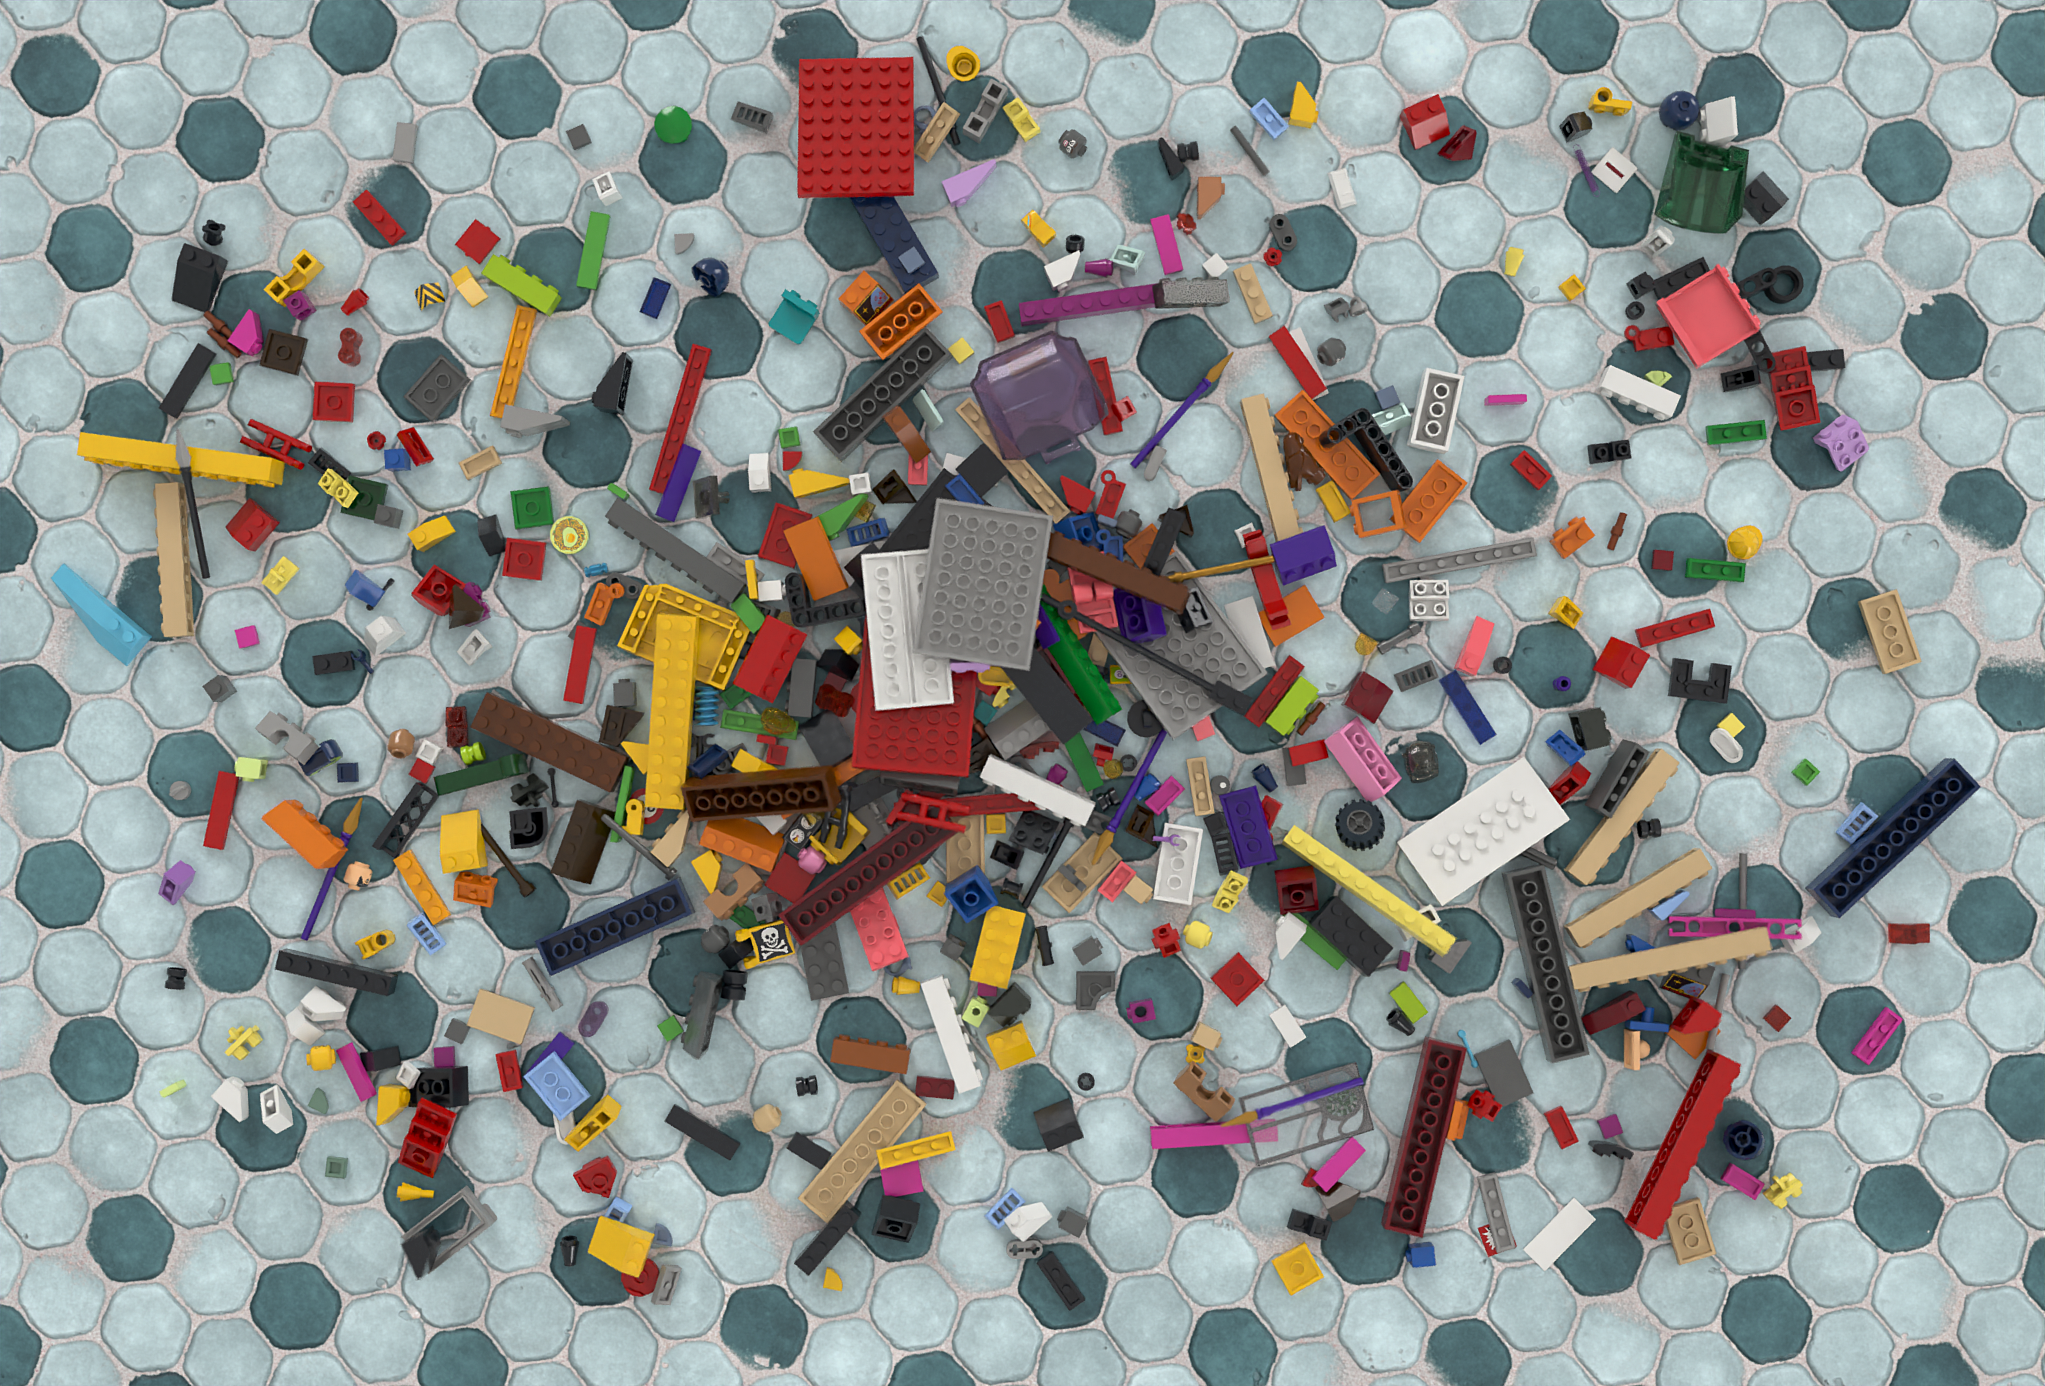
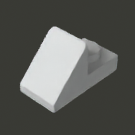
(474, 647)

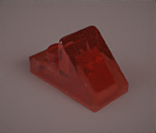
(1908, 933)

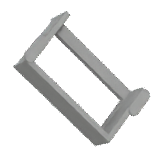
(483, 1212)

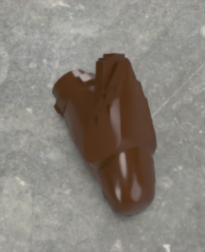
(1300, 462)

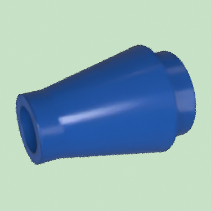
(1147, 786)

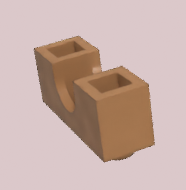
(748, 883)
(1213, 1103)

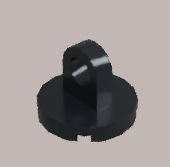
(1142, 720)

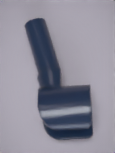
(361, 658)

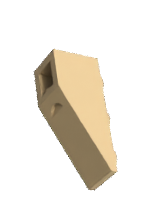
(673, 843)

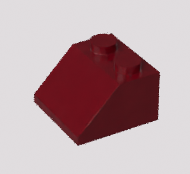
(1367, 697)
(1296, 890)

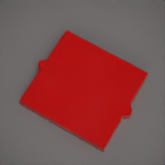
(477, 241)

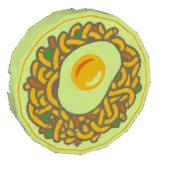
(569, 535)

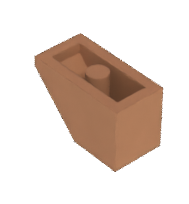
(1208, 194)

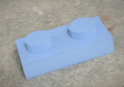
(1268, 118)

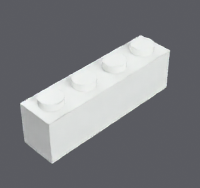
(1638, 392)

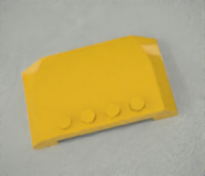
(719, 638)

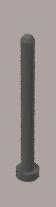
(670, 872)

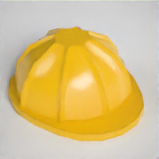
(962, 63)
(1744, 542)

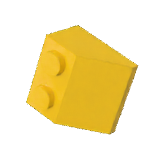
(1010, 1045)

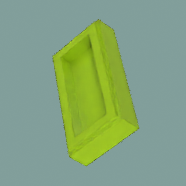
(1408, 1002)

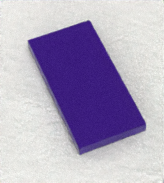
(1248, 827)

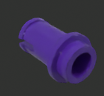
(1565, 681)

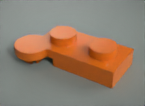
(602, 601)

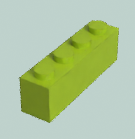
(521, 285)

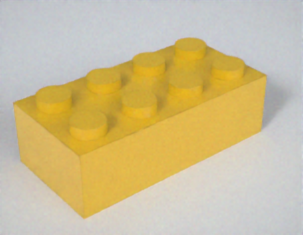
(997, 947)

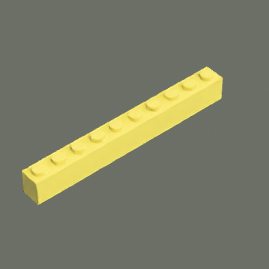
(1368, 891)

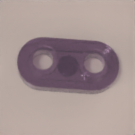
(593, 1019)

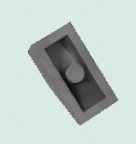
(1452, 956)

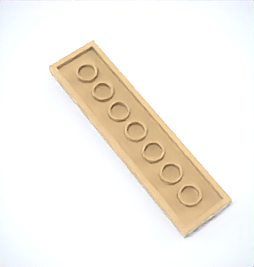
(858, 1153)

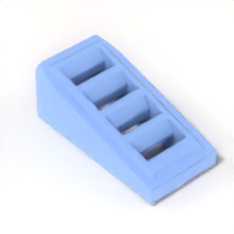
(1861, 827)
(1668, 905)
(431, 929)
(620, 1208)
(992, 1220)

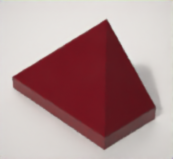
(1460, 145)

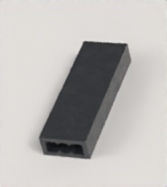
(1050, 697)

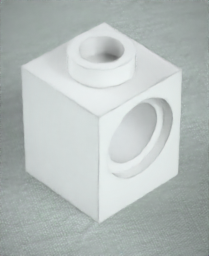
(860, 484)
(771, 591)

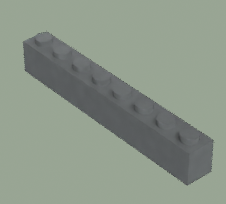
(675, 550)

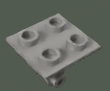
(874, 818)

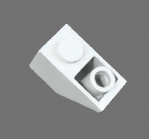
(321, 1006)

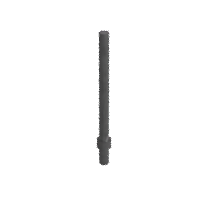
(1742, 892)

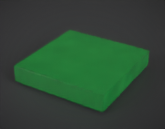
(532, 507)

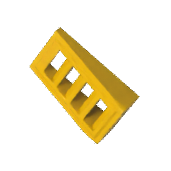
(894, 890)

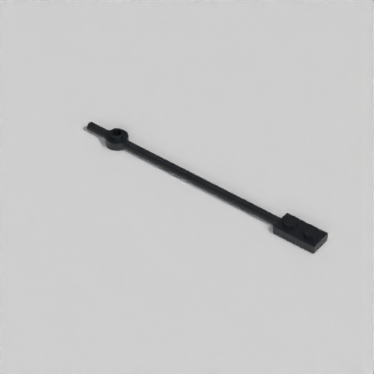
(1220, 692)

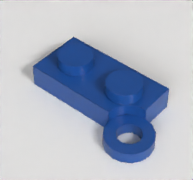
(1111, 544)

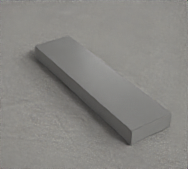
(1496, 1212)

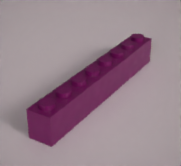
(1086, 305)

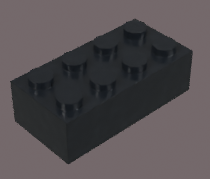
(1350, 936)

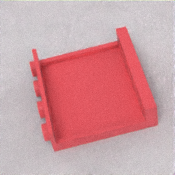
(1708, 316)

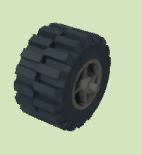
(1360, 825)

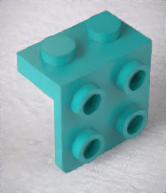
(794, 317)

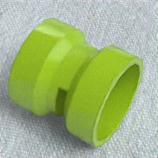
(473, 753)

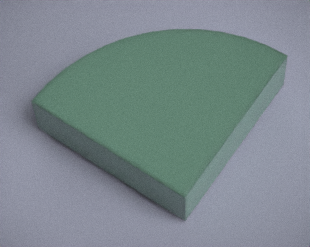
(319, 1101)

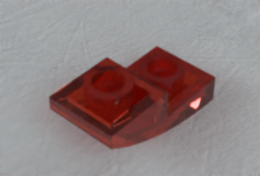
(456, 727)
(1032, 750)

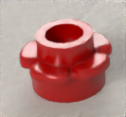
(1267, 257)
(371, 440)

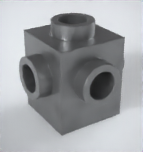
(767, 907)

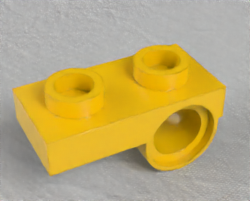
(1615, 106)

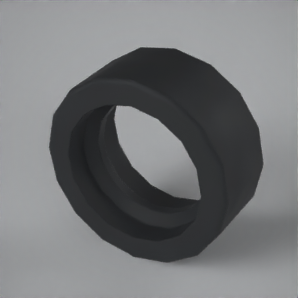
(1797, 279)

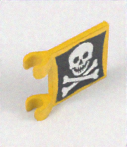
(769, 942)

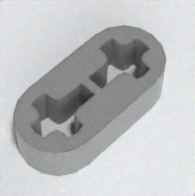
(1026, 1253)

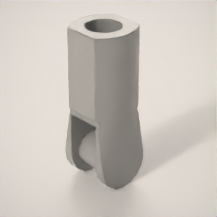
(1154, 463)

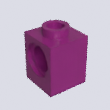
(299, 305)
(1147, 1004)

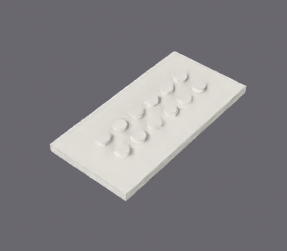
(892, 608)
(1483, 831)

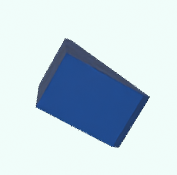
(364, 588)

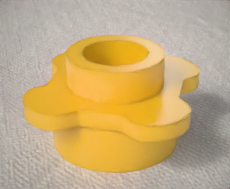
(1190, 1056)

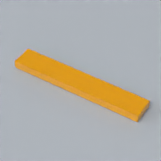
(513, 359)

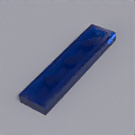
(1467, 707)

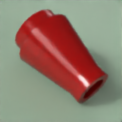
(355, 301)

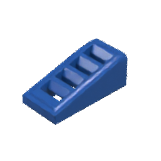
(883, 528)

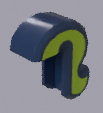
(326, 755)

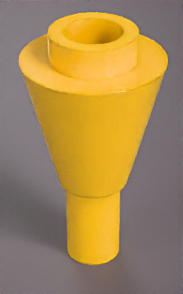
(411, 1192)

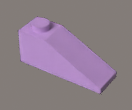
(964, 185)

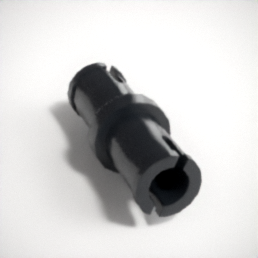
(1044, 945)

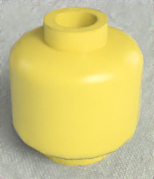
(1197, 934)

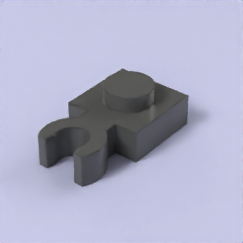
(1069, 872)

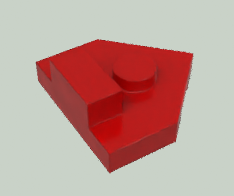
(597, 1176)

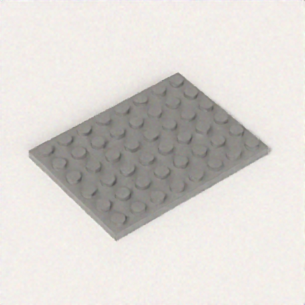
(982, 584)
(1208, 651)

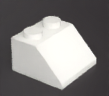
(1718, 122)

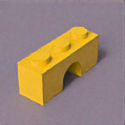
(304, 270)

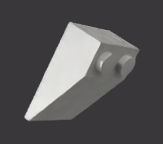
(528, 422)

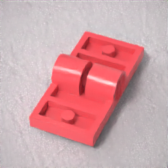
(1092, 600)
(879, 931)

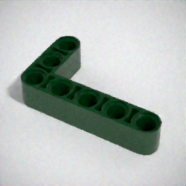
(478, 775)

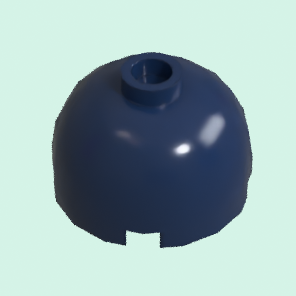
(1679, 110)
(712, 274)
(1744, 1140)

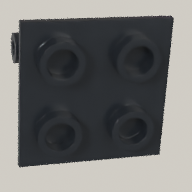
(1034, 831)

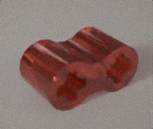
(350, 347)
(834, 700)

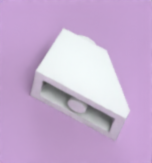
(1061, 271)
(759, 472)
(1809, 931)
(1288, 933)
(233, 1098)
(275, 1110)
(1027, 1220)

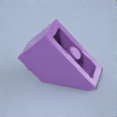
(176, 881)

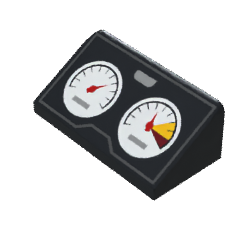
(800, 831)

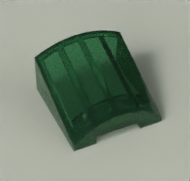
(1703, 185)

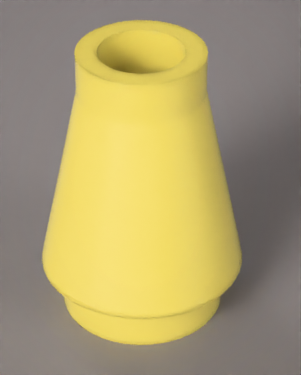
(1513, 260)

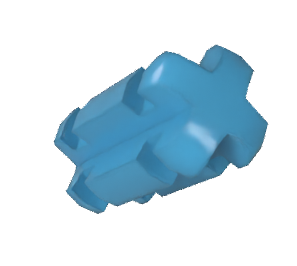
(595, 570)

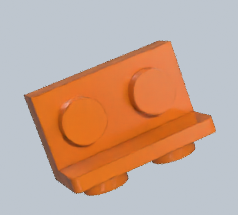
(1572, 537)
(474, 889)
(1458, 1120)

